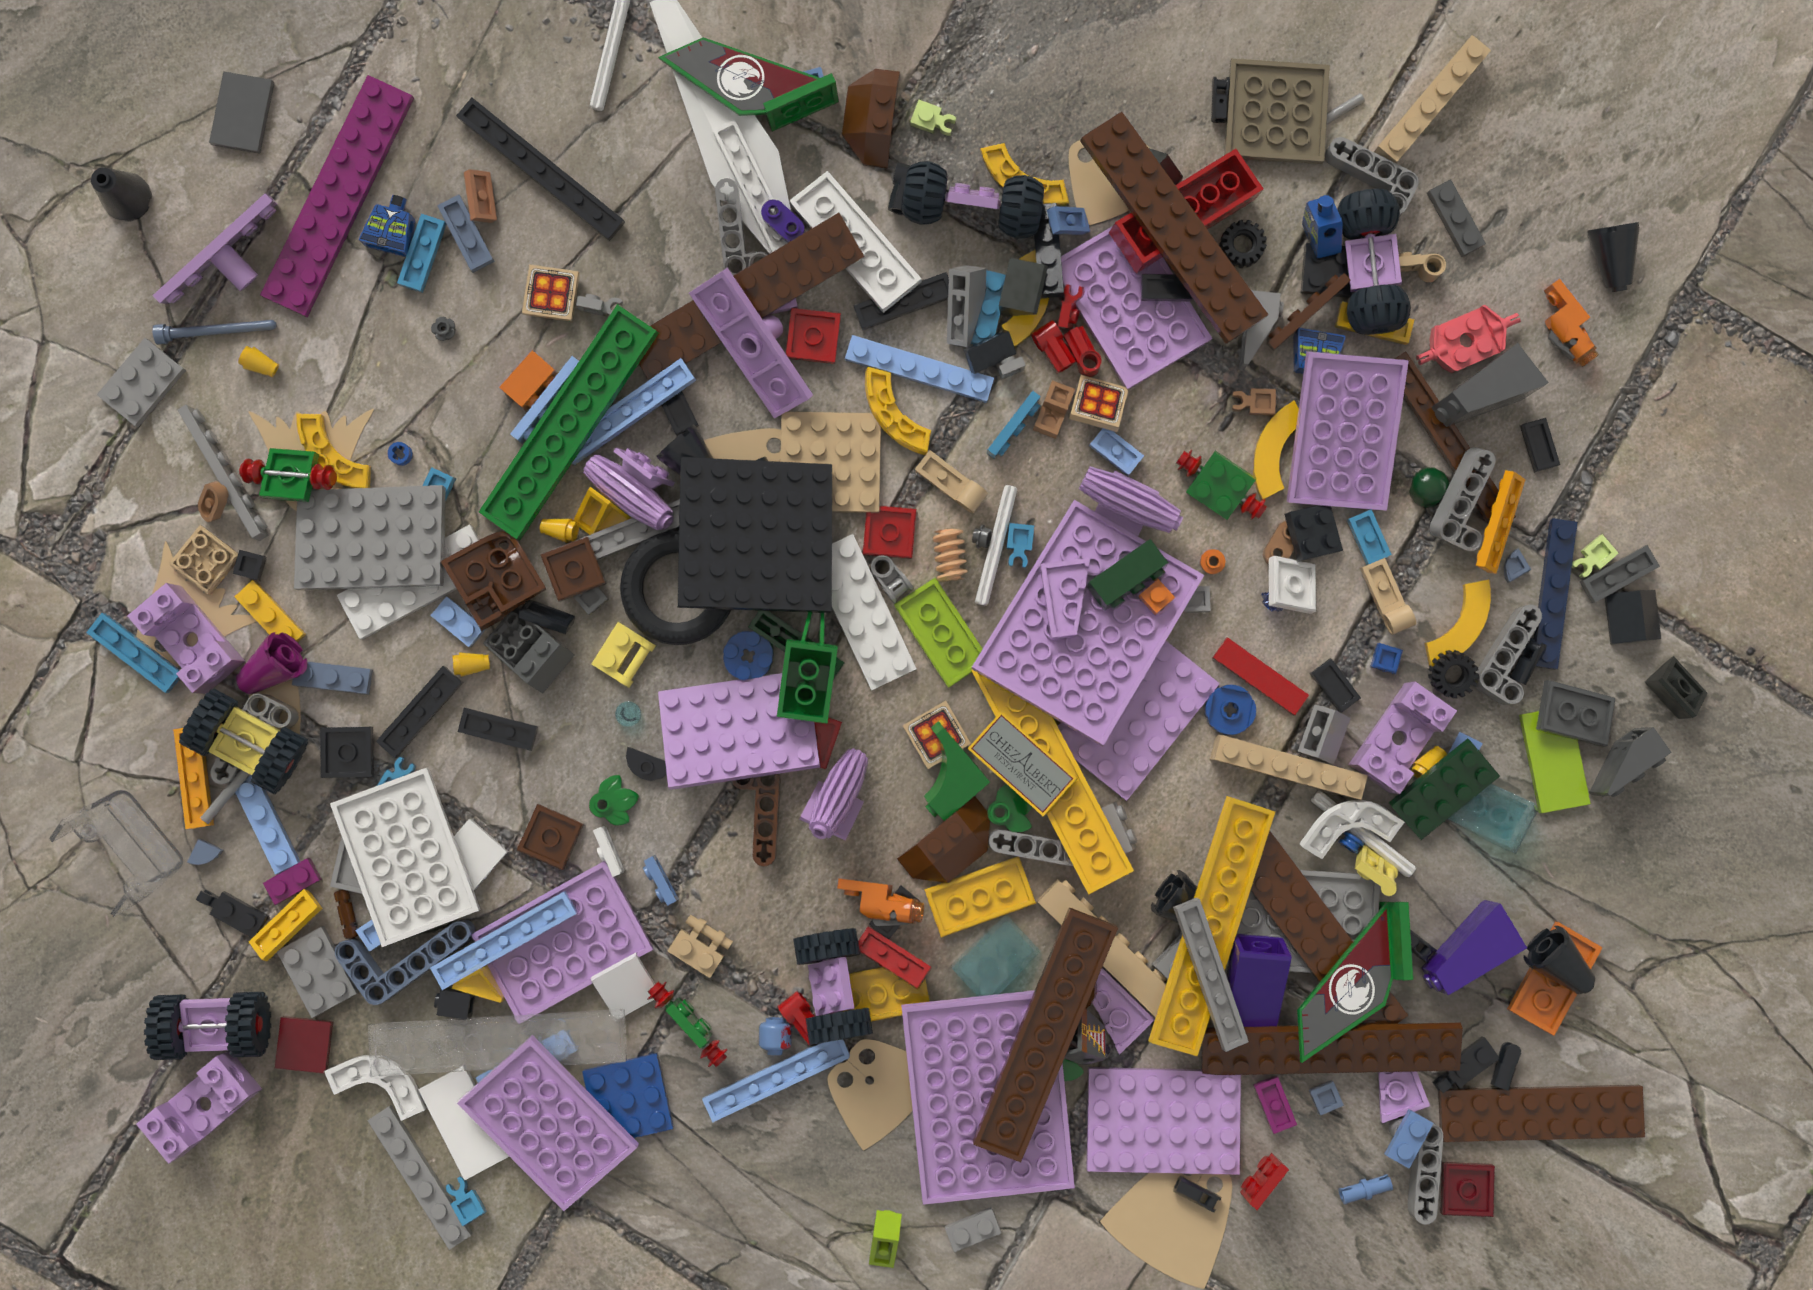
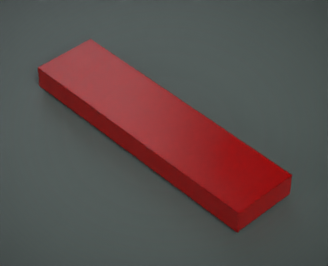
(1260, 676)

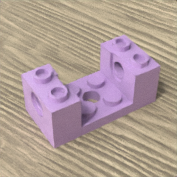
(170, 618)
(1417, 716)
(183, 1123)

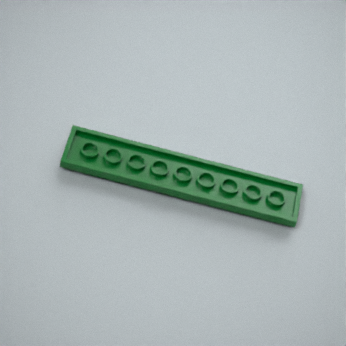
(568, 422)

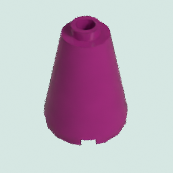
(271, 664)

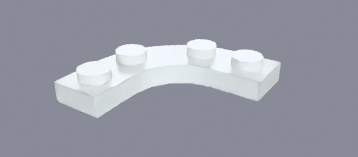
(1348, 816)
(399, 1087)

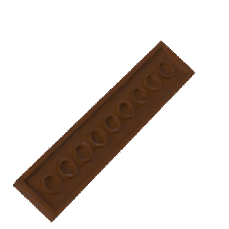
(1174, 227)
(767, 285)
(1307, 920)
(1045, 1034)
(1360, 1050)

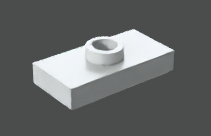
(607, 851)

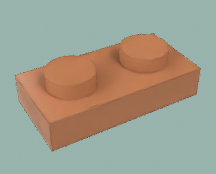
(480, 196)

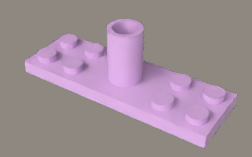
(221, 255)
(751, 342)

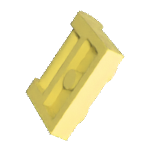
(617, 649)
(1374, 867)

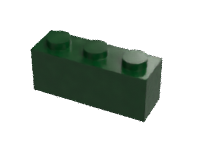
(1128, 575)

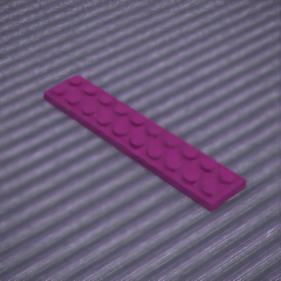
(337, 196)

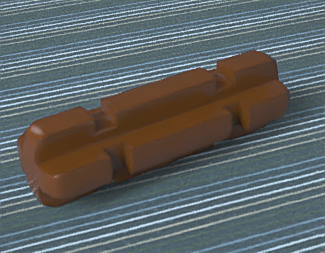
(346, 913)

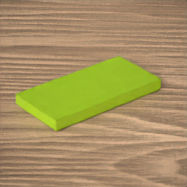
(940, 631)
(1554, 767)

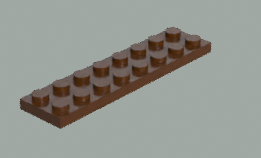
(1542, 1113)

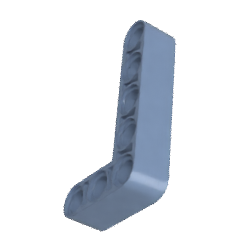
(406, 966)

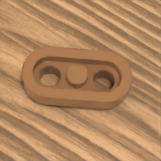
(212, 501)
(1279, 541)

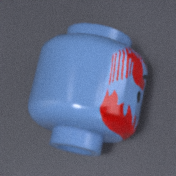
(775, 1035)

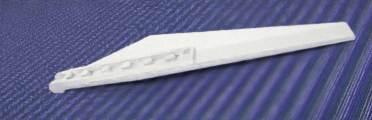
(728, 142)

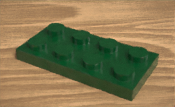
(1444, 789)

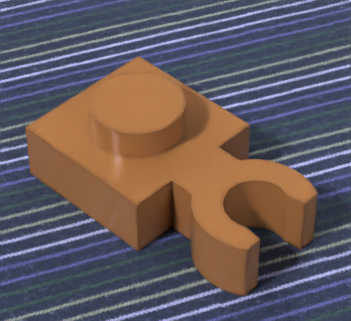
(1259, 401)

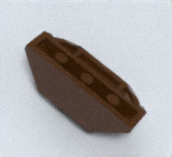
(871, 116)
(950, 845)

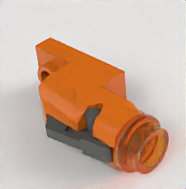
(1565, 325)
(881, 906)

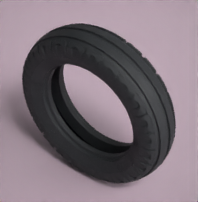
(637, 609)

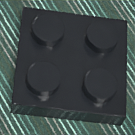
(1321, 270)
(1313, 532)
(347, 752)

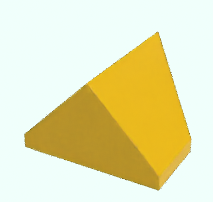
(598, 513)
(480, 984)

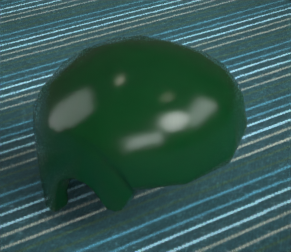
(1428, 487)

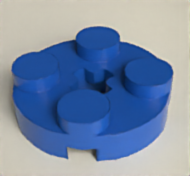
(752, 642)
(1241, 701)

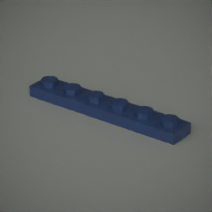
(1555, 589)

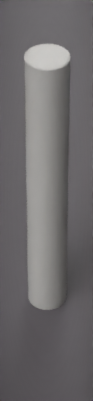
(1344, 108)
(225, 795)

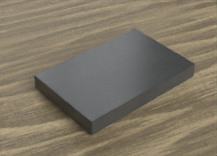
(241, 112)
(1575, 713)

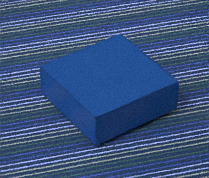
(1386, 658)

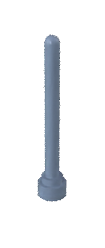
(163, 334)

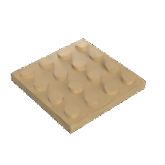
(848, 444)

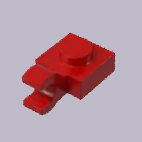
(1069, 313)

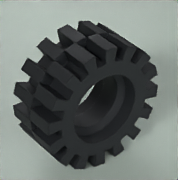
(1253, 234)
(1463, 683)

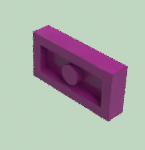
(292, 881)
(1275, 1104)

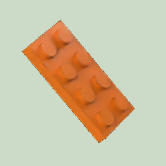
(1544, 1000)

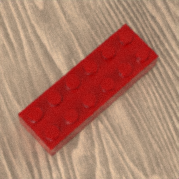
(1211, 193)

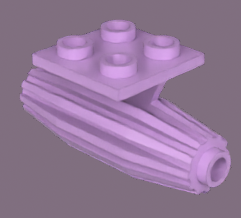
(632, 486)
(1129, 502)
(835, 802)

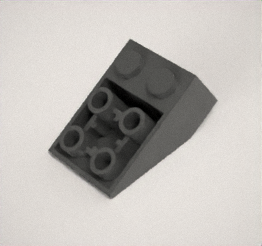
(528, 650)
(1629, 760)

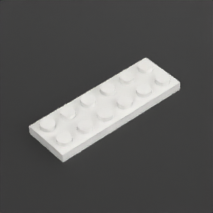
(883, 270)
(379, 607)
(866, 617)

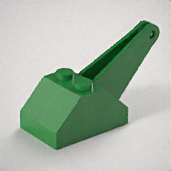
(807, 677)

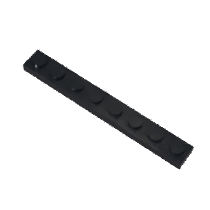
(540, 169)

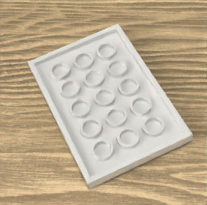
(405, 856)

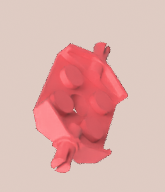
(1486, 333)

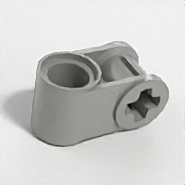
(891, 579)

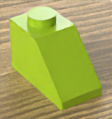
(885, 1238)

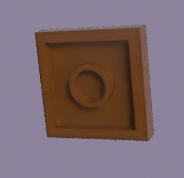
(573, 569)
(550, 836)

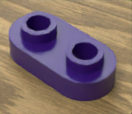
(781, 221)

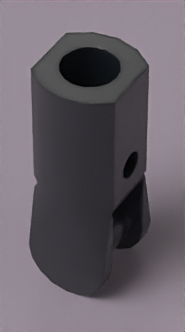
(1220, 101)
(1525, 665)
(1426, 951)
(1505, 1066)
(1194, 1193)

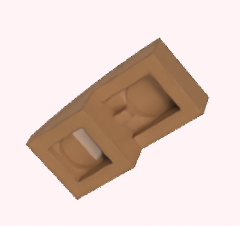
(1053, 409)

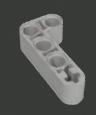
(1369, 173)
(733, 227)
(1467, 499)
(1511, 652)
(270, 716)
(1036, 849)
(1424, 1171)

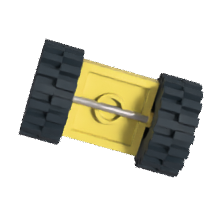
(243, 741)

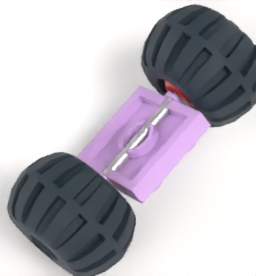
(926, 194)
(1373, 262)

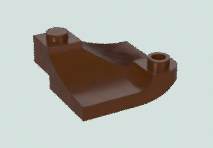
(493, 578)

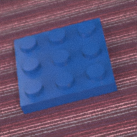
(632, 1094)

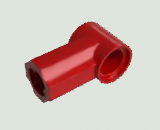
(1050, 341)
(1082, 350)
(795, 1011)

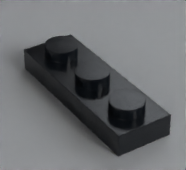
(497, 729)

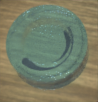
(628, 714)

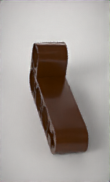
(764, 816)

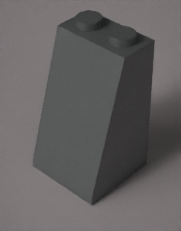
(1496, 385)

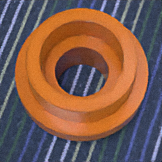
(1205, 565)

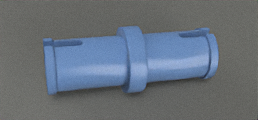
(1365, 1189)

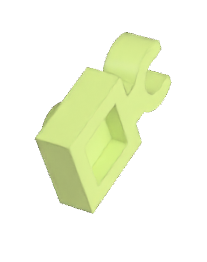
(928, 117)
(1596, 554)

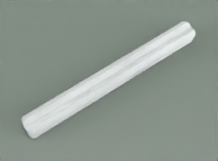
(609, 54)
(996, 545)
(1370, 839)

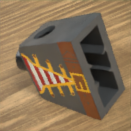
(1088, 1041)

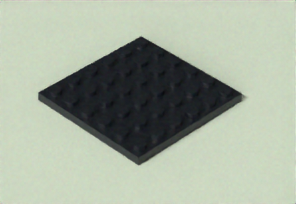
(755, 535)

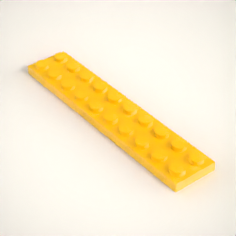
(1077, 813)
(1223, 895)

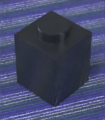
(454, 1003)

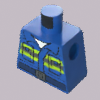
(1321, 218)
(389, 228)
(1314, 341)

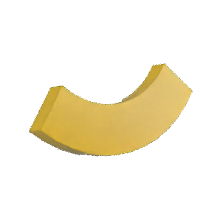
(1003, 167)
(1023, 325)
(888, 415)
(314, 438)
(1269, 449)
(1468, 626)

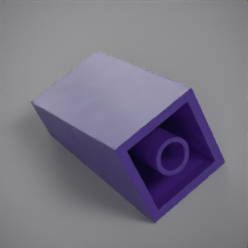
(1473, 949)
(1258, 978)

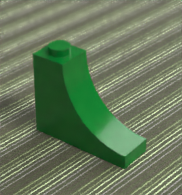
(957, 779)

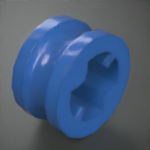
(407, 451)
(1351, 842)

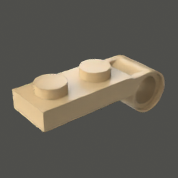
(1419, 263)
(951, 482)
(1387, 597)

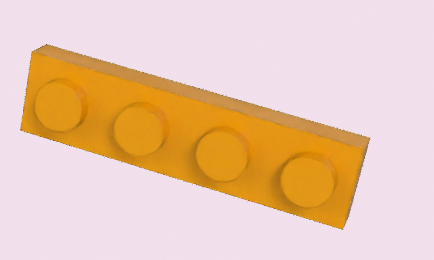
(1500, 522)
(193, 784)

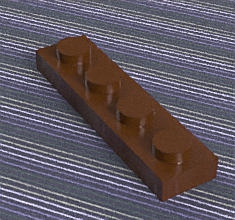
(1314, 303)

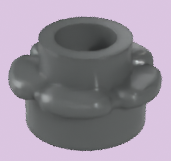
(448, 333)
(982, 537)

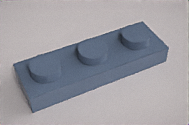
(465, 233)
(335, 678)

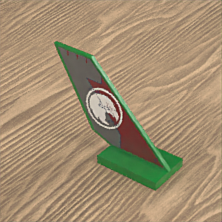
(752, 83)
(1358, 980)

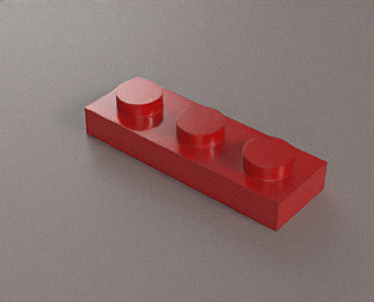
(893, 958)

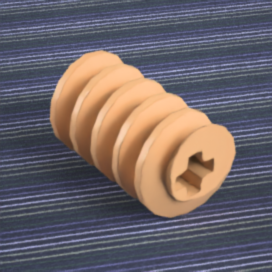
(949, 555)

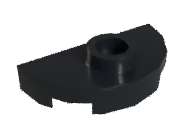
(645, 765)

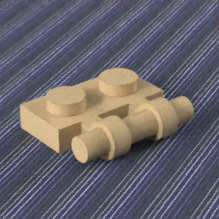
(697, 953)

